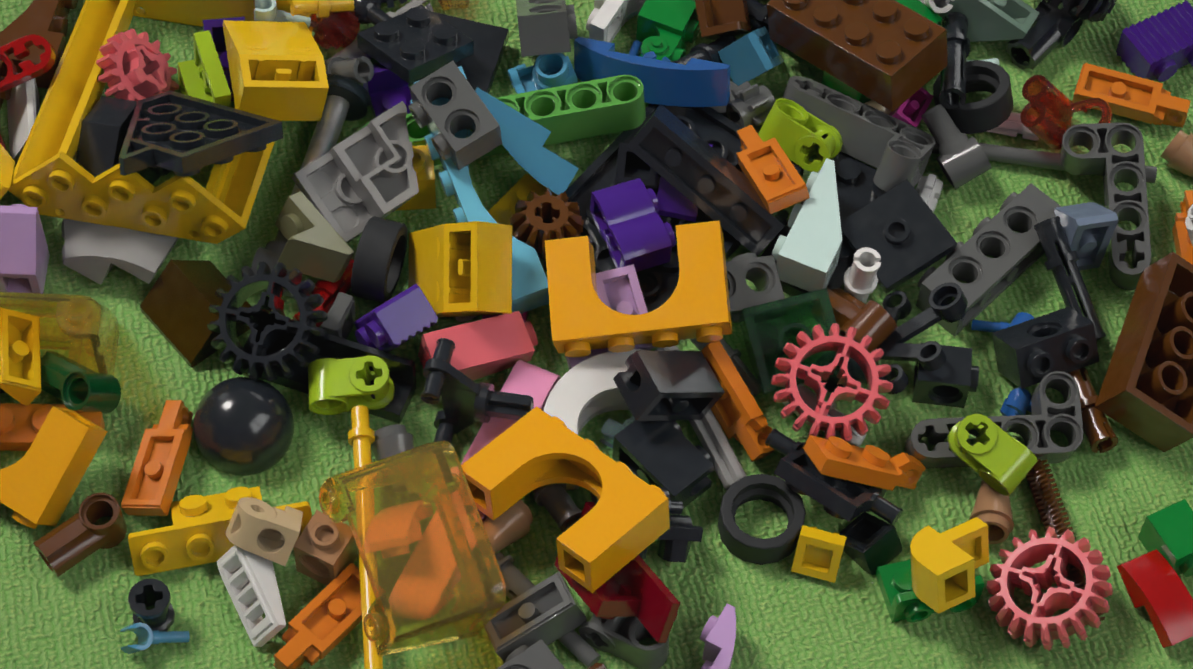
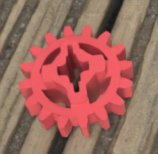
(135, 67)

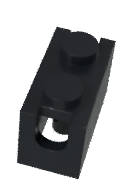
(668, 385)
(664, 458)

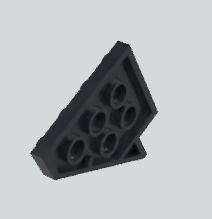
(190, 134)

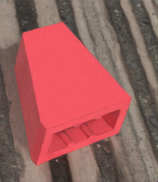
(484, 344)

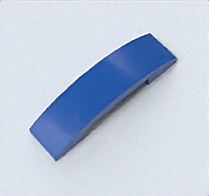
(665, 83)

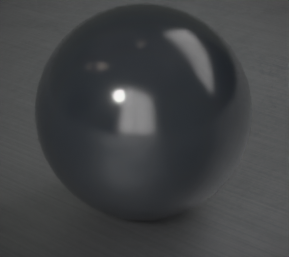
(243, 426)

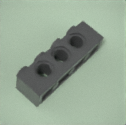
(995, 238)

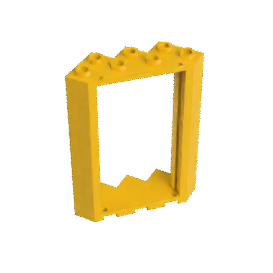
(176, 208)

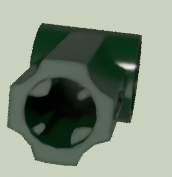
(78, 385)

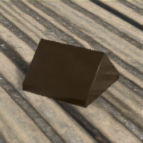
(180, 307)

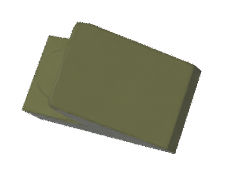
(312, 241)

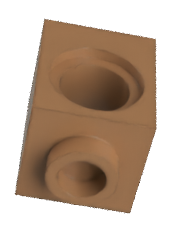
(324, 548)

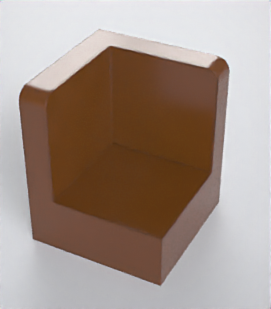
(722, 18)

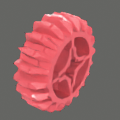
(851, 389)
(1057, 554)

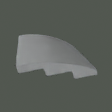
(363, 174)
(97, 248)

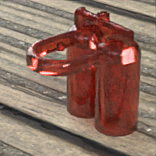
(1051, 111)

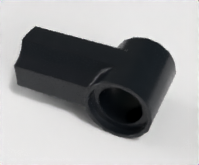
(1048, 31)

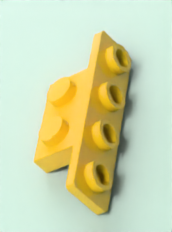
(196, 532)

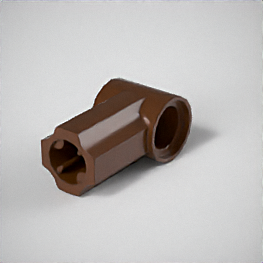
(867, 318)
(80, 537)

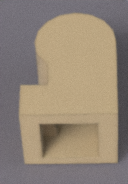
(264, 529)

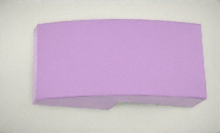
(719, 639)

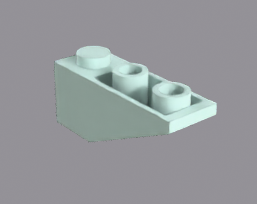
(815, 237)

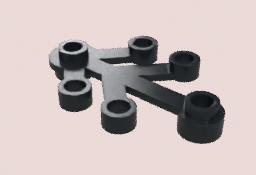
(946, 304)

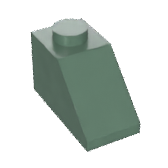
(995, 18)

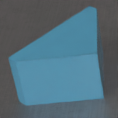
(751, 56)

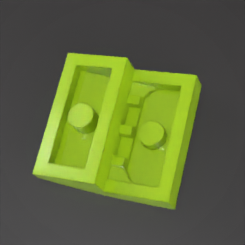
(204, 74)

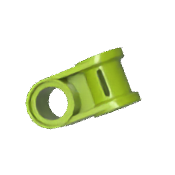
(800, 134)
(346, 382)
(995, 456)

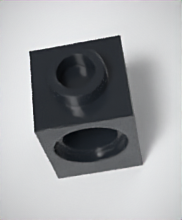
(948, 384)

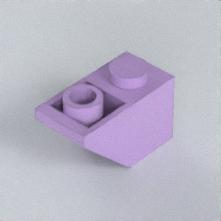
(22, 250)

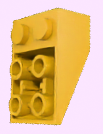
(276, 69)
(463, 268)

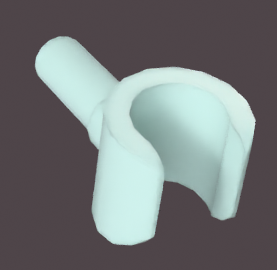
(267, 11)

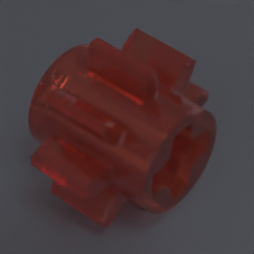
(336, 30)

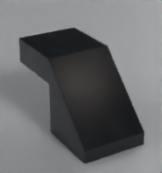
(104, 134)

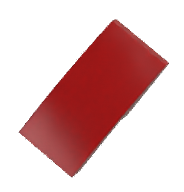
(1159, 588)

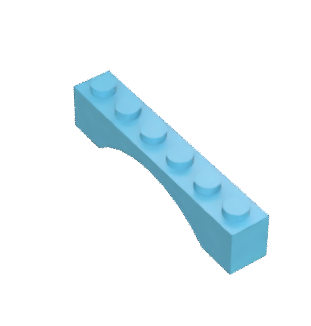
(528, 276)

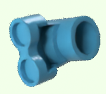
(548, 72)

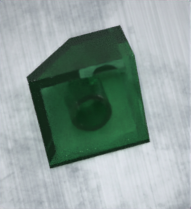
(775, 323)

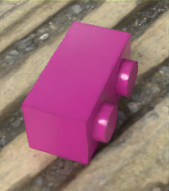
(913, 108)

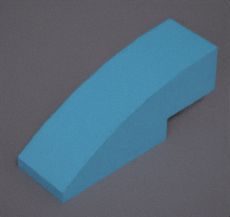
(525, 143)

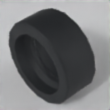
(989, 112)
(379, 259)
(755, 549)

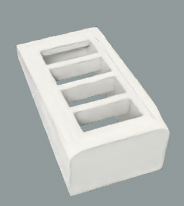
(253, 592)

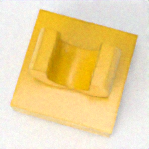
(818, 553)

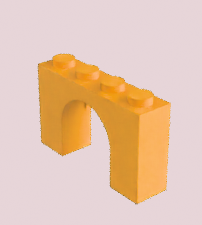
(694, 310)
(545, 452)
(51, 469)

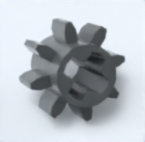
(750, 105)

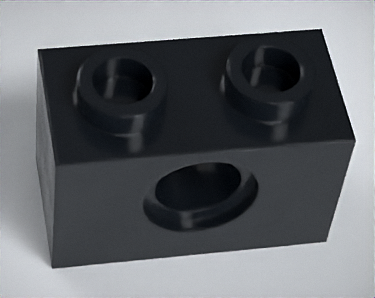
(1045, 345)

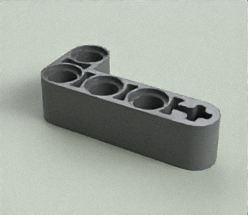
(867, 133)
(1129, 205)
(1032, 428)

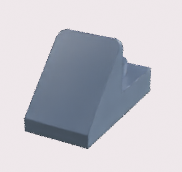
(1087, 231)

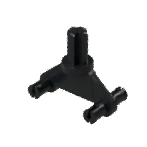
(464, 399)

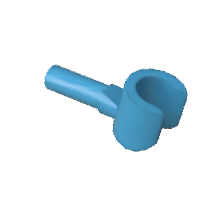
(147, 637)

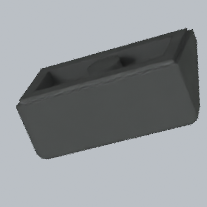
(537, 614)

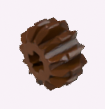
(546, 219)

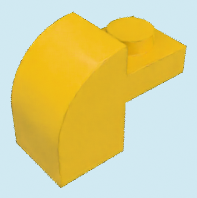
(946, 563)

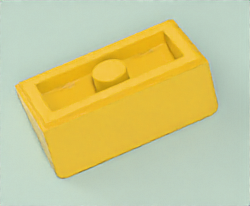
(20, 355)

